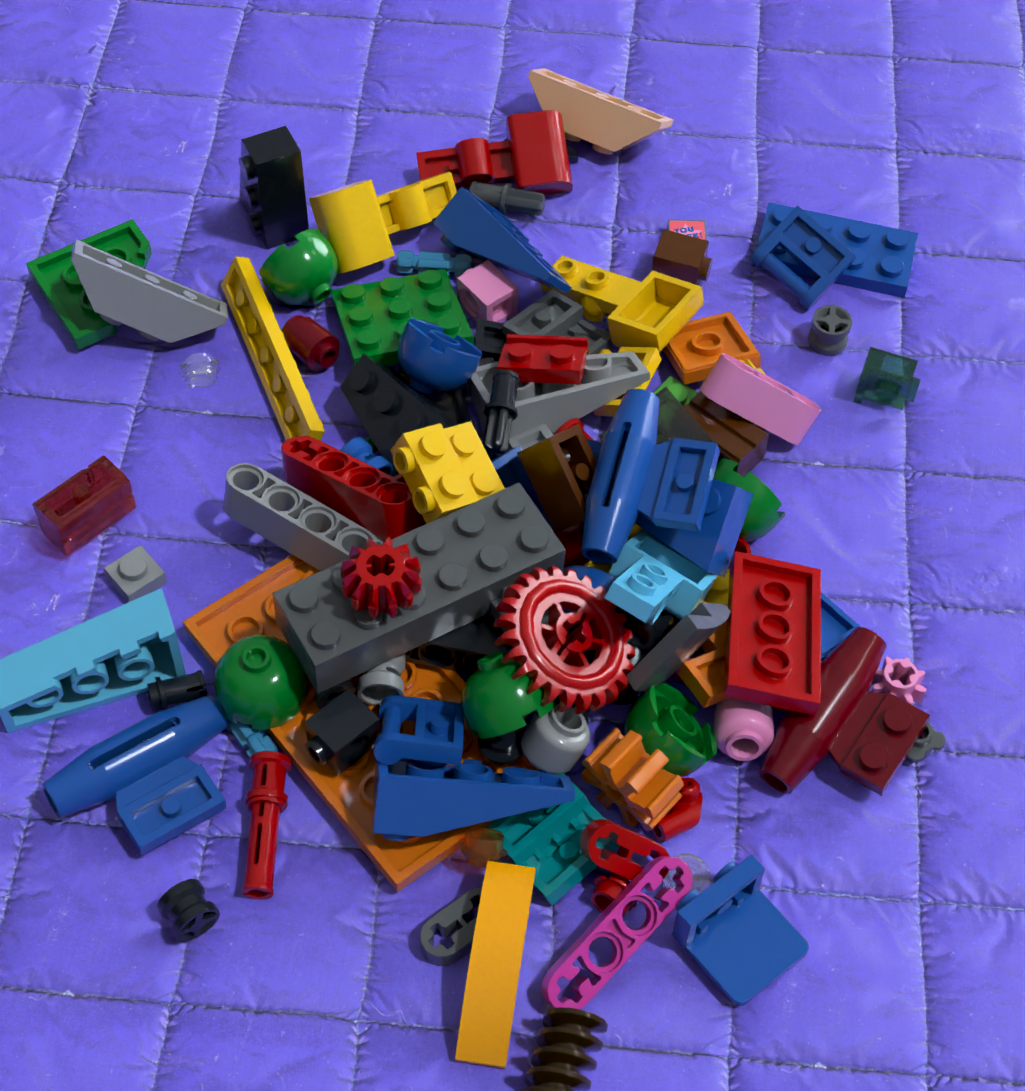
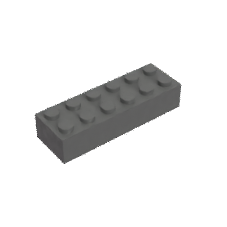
(464, 567)

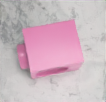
(487, 293)

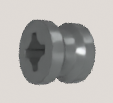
(829, 330)

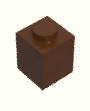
(682, 257)

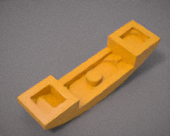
(495, 965)

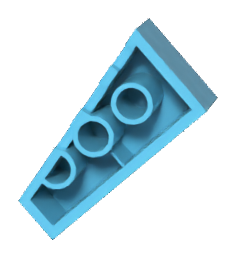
(90, 664)

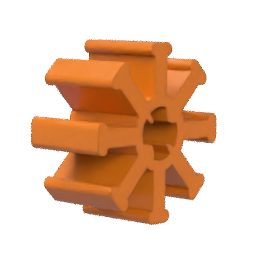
(632, 779)

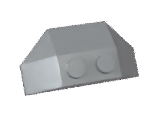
(144, 299)

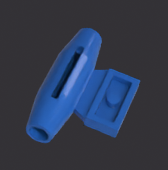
(636, 476)
(148, 774)

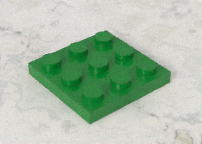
(378, 311)

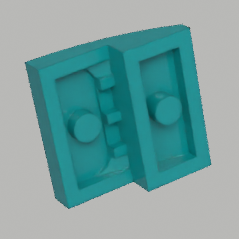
(551, 844)

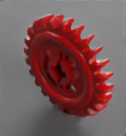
(548, 648)

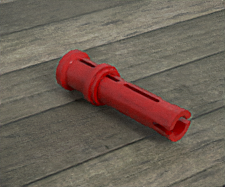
(266, 803)

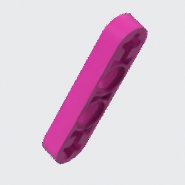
(623, 939)

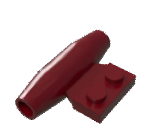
(858, 728)

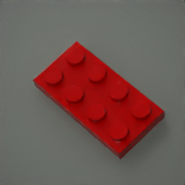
(773, 633)

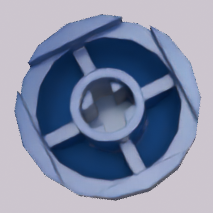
(435, 358)

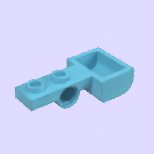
(656, 579)

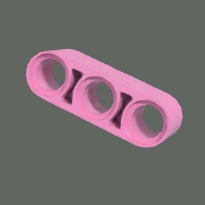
(760, 399)

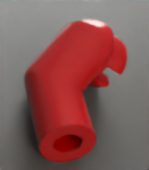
(683, 814)

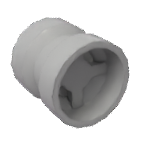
(382, 681)

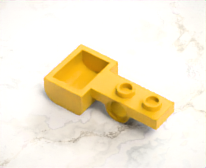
(360, 221)
(639, 312)

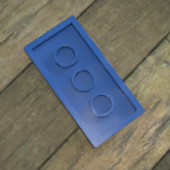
(881, 251)

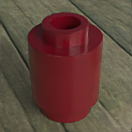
(311, 342)

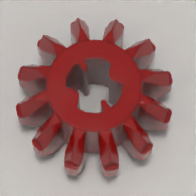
(380, 578)

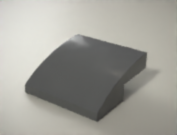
(557, 316)
(678, 645)

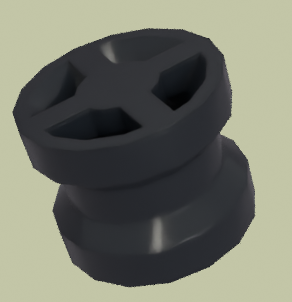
(188, 910)

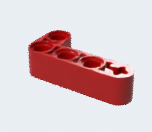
(350, 487)

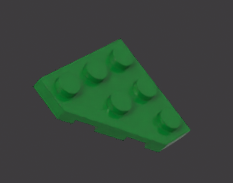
(64, 292)

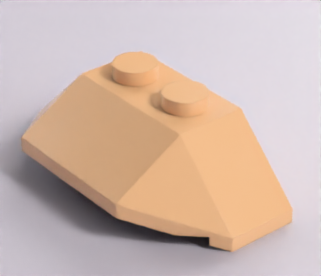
(595, 115)

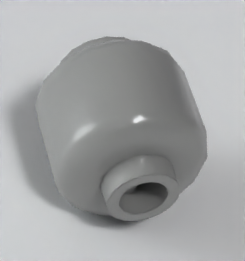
(555, 740)

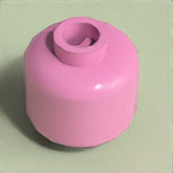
(743, 728)

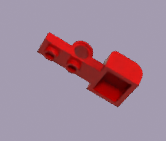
(531, 157)

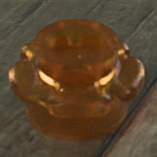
(483, 846)

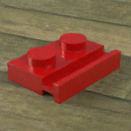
(545, 358)

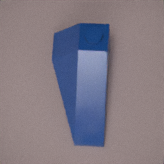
(491, 236)
(431, 799)

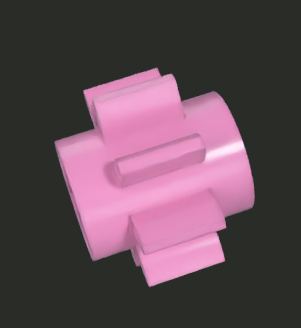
(900, 679)

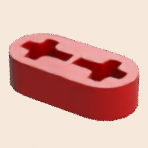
(629, 842)

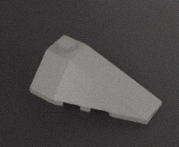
(603, 380)

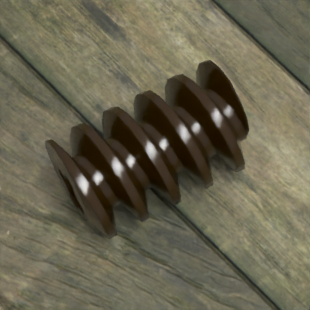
(563, 1051)

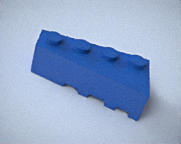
(719, 529)

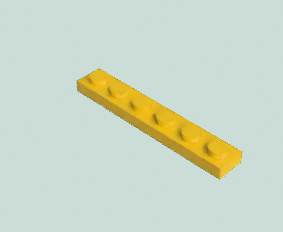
(270, 352)

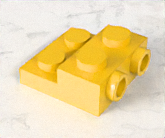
(445, 468)

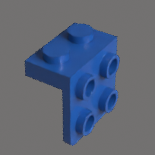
(738, 932)

